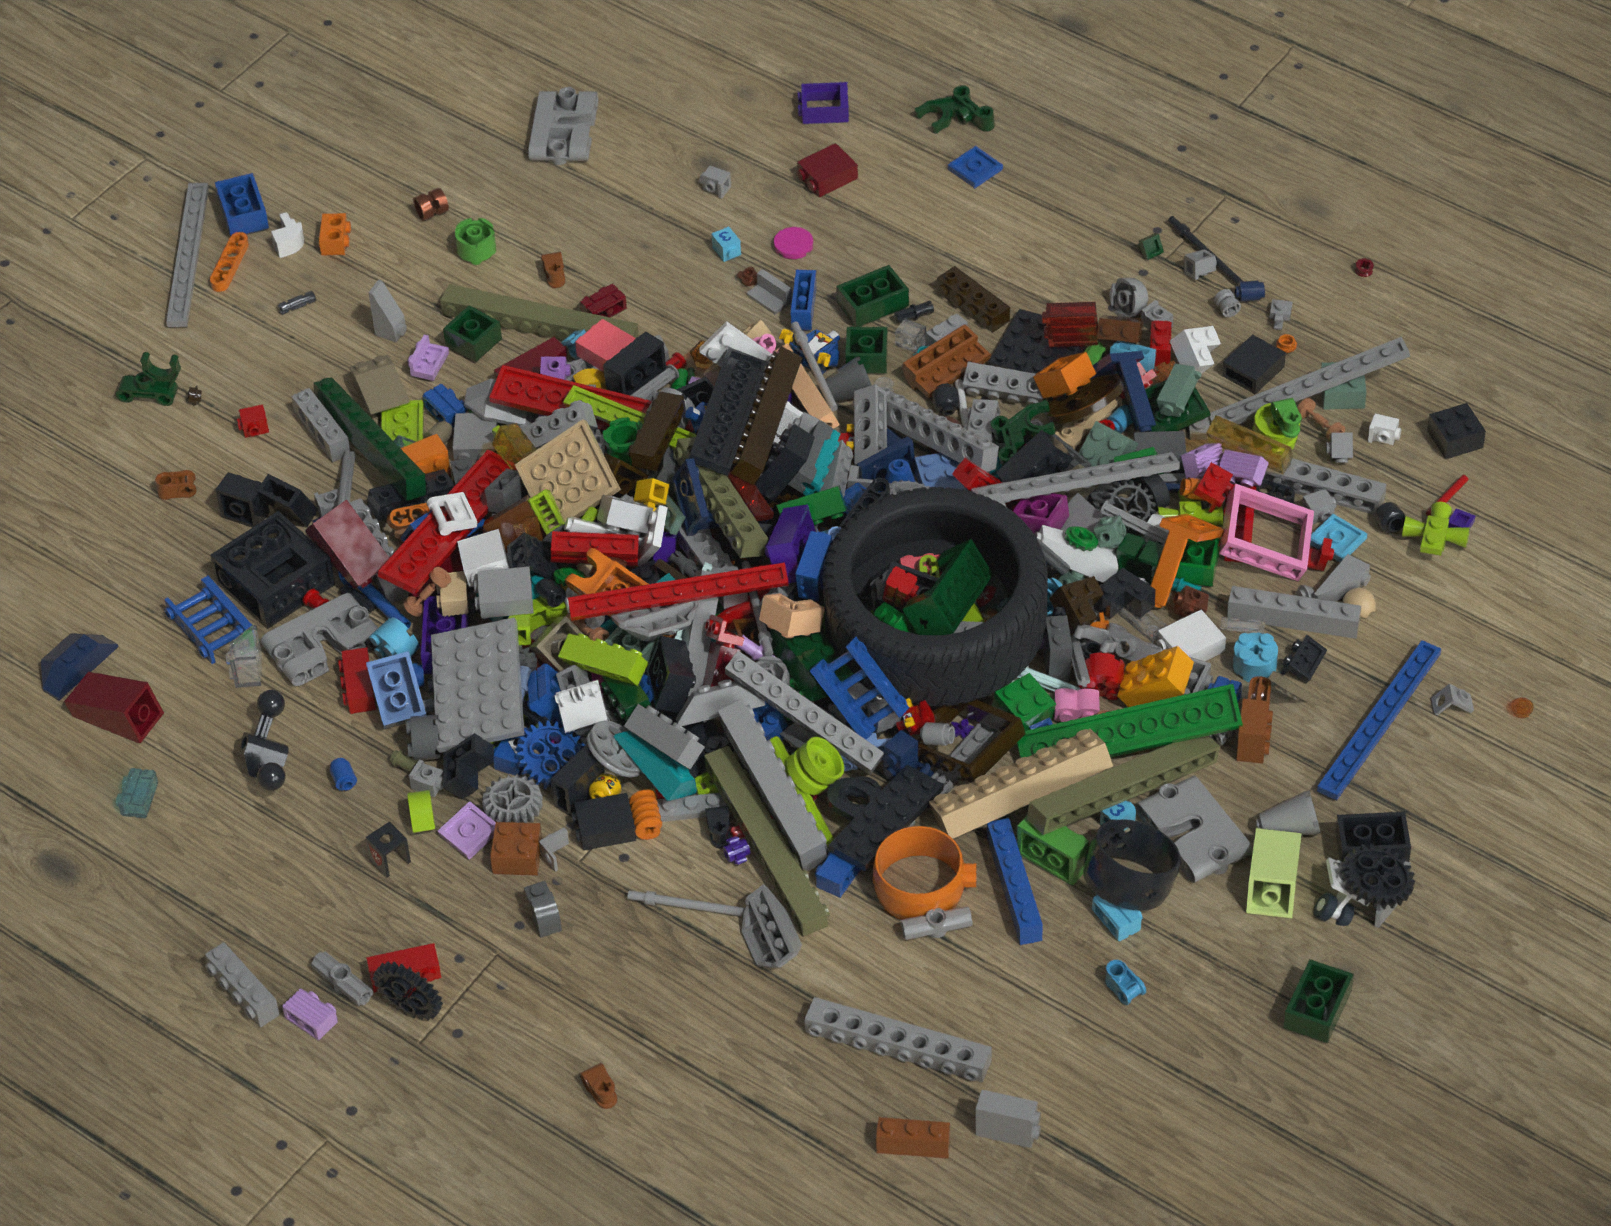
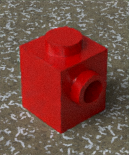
(253, 421)

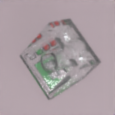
(245, 659)

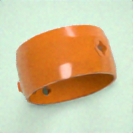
(921, 842)

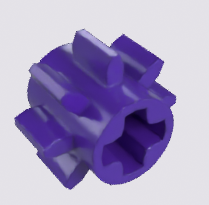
(736, 850)

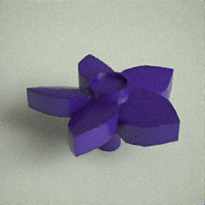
(962, 729)

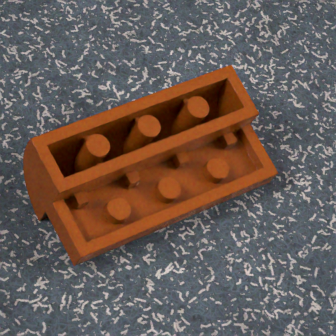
(944, 360)

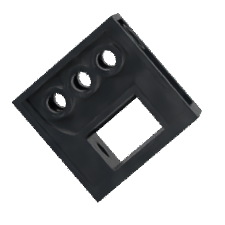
(277, 574)

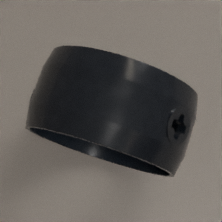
(1121, 884)

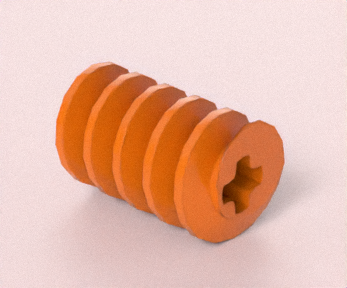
(645, 814)

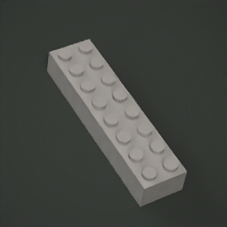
(773, 784)

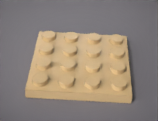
(572, 471)

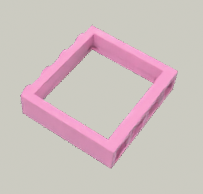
(1255, 554)

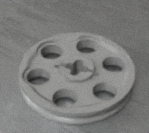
(609, 745)

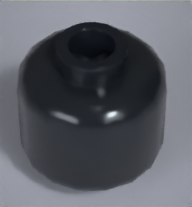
(946, 399)
(1390, 517)

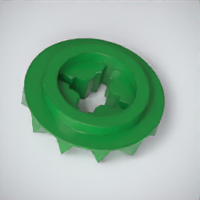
(1081, 538)
(561, 574)

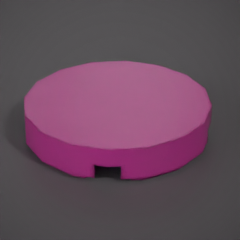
(793, 242)

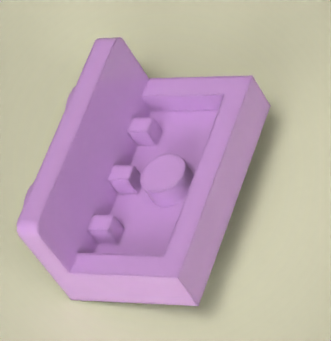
(427, 359)

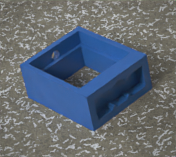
(811, 566)

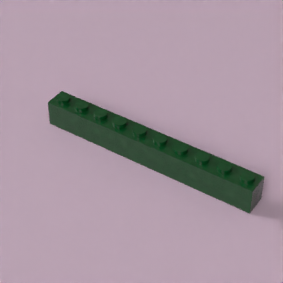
(371, 440)

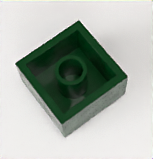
(472, 333)
(870, 346)

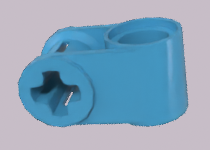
(1125, 983)

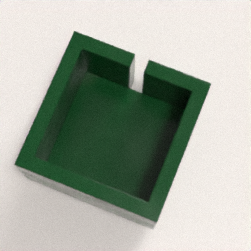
(1139, 556)

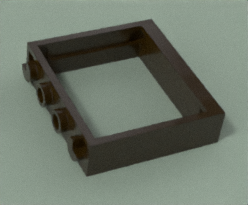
(1011, 732)

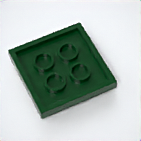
(1194, 411)

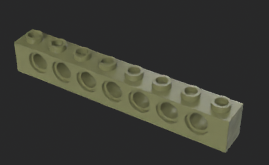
(726, 507)

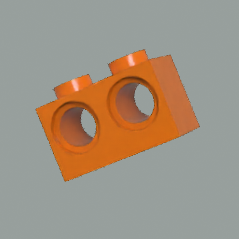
(333, 234)

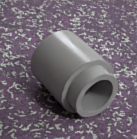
(937, 734)

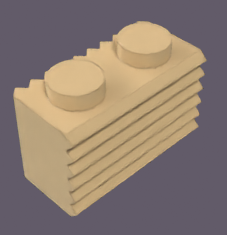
(454, 597)

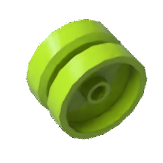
(1267, 426)
(815, 765)

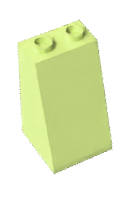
(1273, 873)

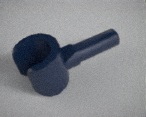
(925, 768)

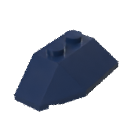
(72, 660)

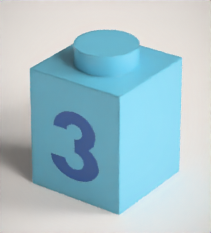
(726, 244)
(1123, 810)

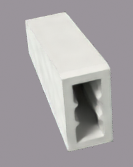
(1097, 563)

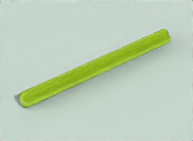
(782, 753)

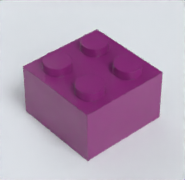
(1043, 510)

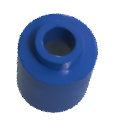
(342, 774)

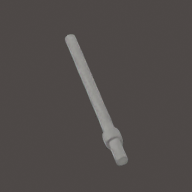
(802, 340)
(764, 635)
(651, 898)

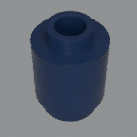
(1250, 290)

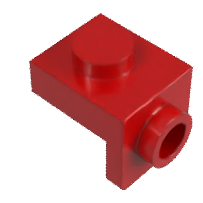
(1319, 558)

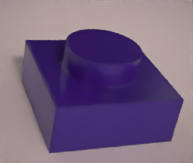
(1461, 519)

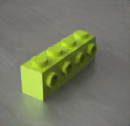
(603, 659)

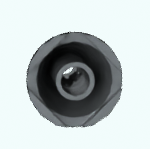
(847, 380)

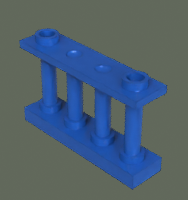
(220, 603)
(844, 701)

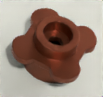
(748, 276)

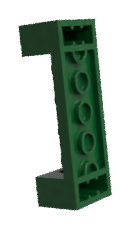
(953, 594)

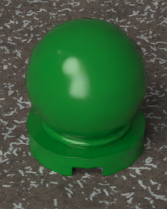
(620, 437)

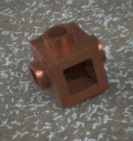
(1190, 601)

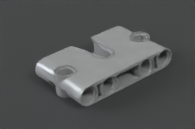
(563, 126)
(298, 646)
(1215, 836)

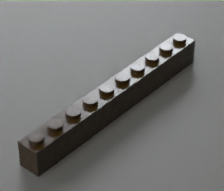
(766, 415)

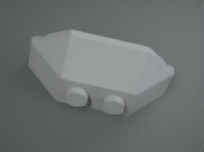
(478, 401)
(657, 621)
(708, 700)
(769, 930)

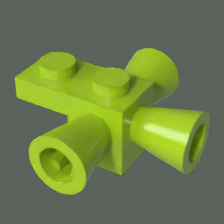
(1193, 508)
(1436, 530)

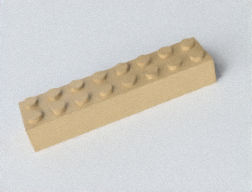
(1020, 783)

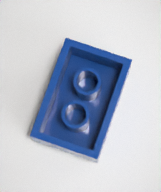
(241, 204)

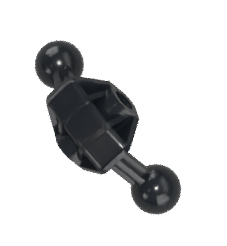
(263, 755)

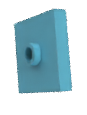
(1344, 536)

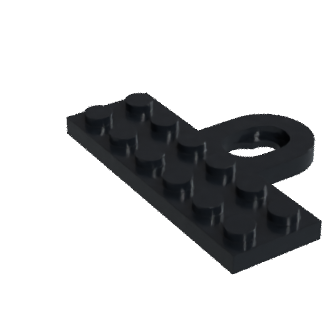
(886, 813)

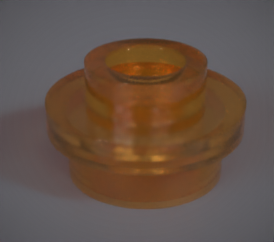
(1522, 707)

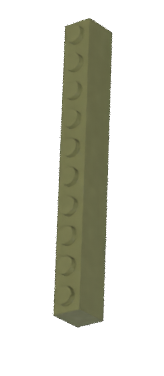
(525, 314)
(1121, 783)
(766, 841)

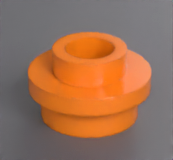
(1286, 343)

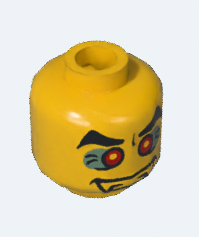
(604, 786)

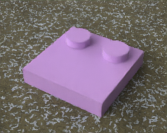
(468, 830)

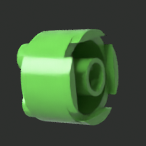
(475, 240)

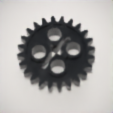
(1377, 876)
(407, 991)

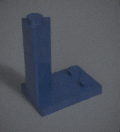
(1126, 367)
(877, 464)
(692, 500)

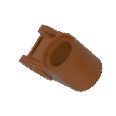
(553, 268)
(173, 484)
(600, 1086)

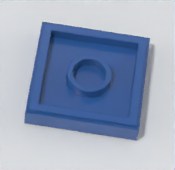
(975, 167)

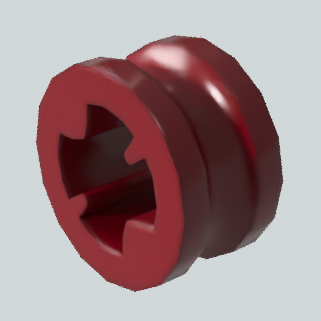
(1364, 262)

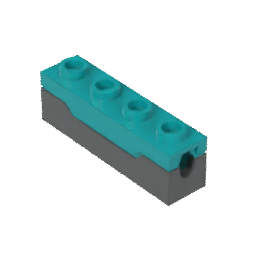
(815, 469)

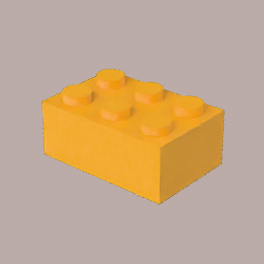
(1156, 677)

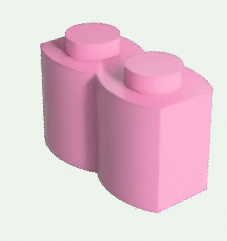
(1075, 704)

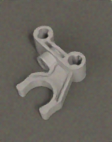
(1114, 640)

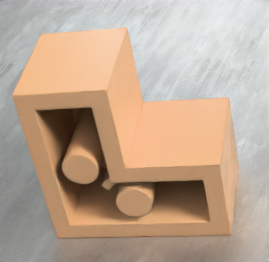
(791, 617)

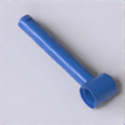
(380, 602)

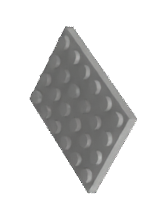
(477, 683)

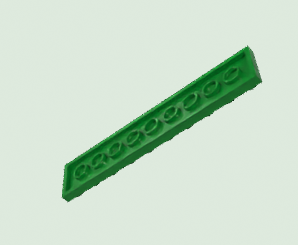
(1147, 724)

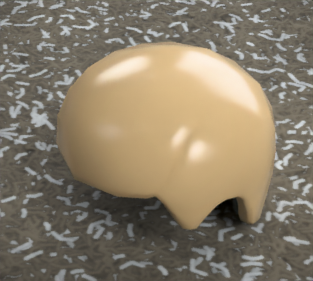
(1361, 597)

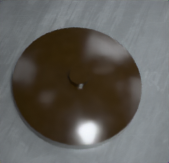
(1087, 400)

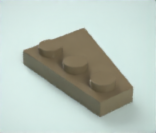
(1288, 687)

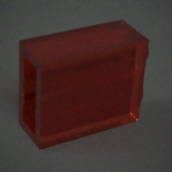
(1071, 324)

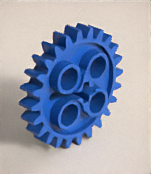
(550, 753)

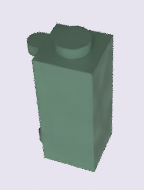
(1177, 389)

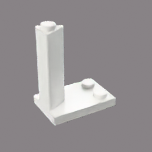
(729, 336)
(648, 542)

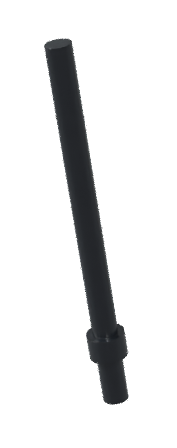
(1184, 231)

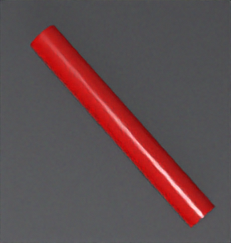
(1451, 491)

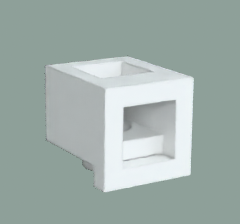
(1384, 429)

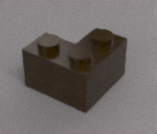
(1078, 601)

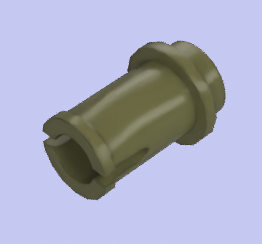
(399, 759)

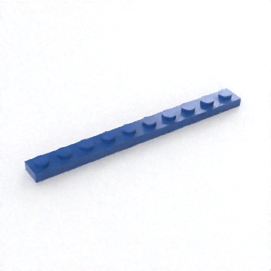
(1378, 720)

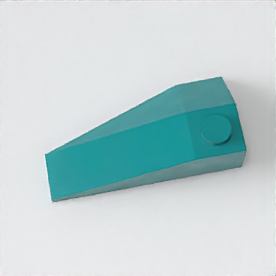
(663, 771)

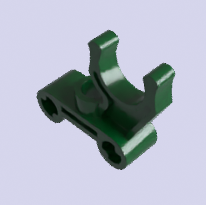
(959, 106)
(151, 382)
(1012, 430)

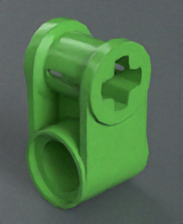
(1286, 416)

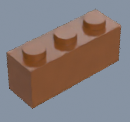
(913, 1137)

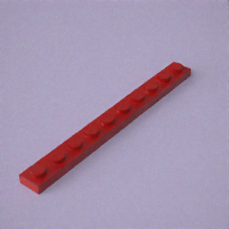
(678, 591)

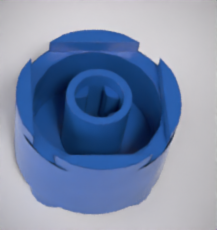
(771, 720)

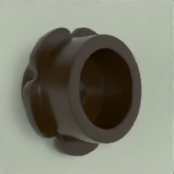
(194, 395)

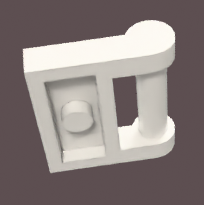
(458, 510)

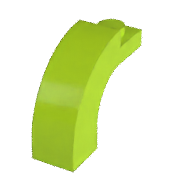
(542, 616)

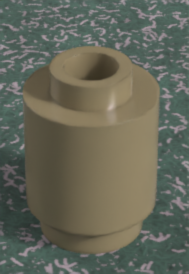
(442, 429)

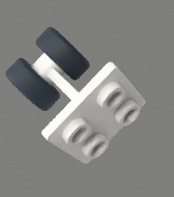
(1336, 907)

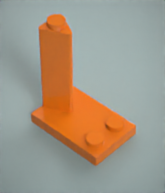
(1180, 530)

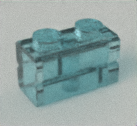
(137, 793)

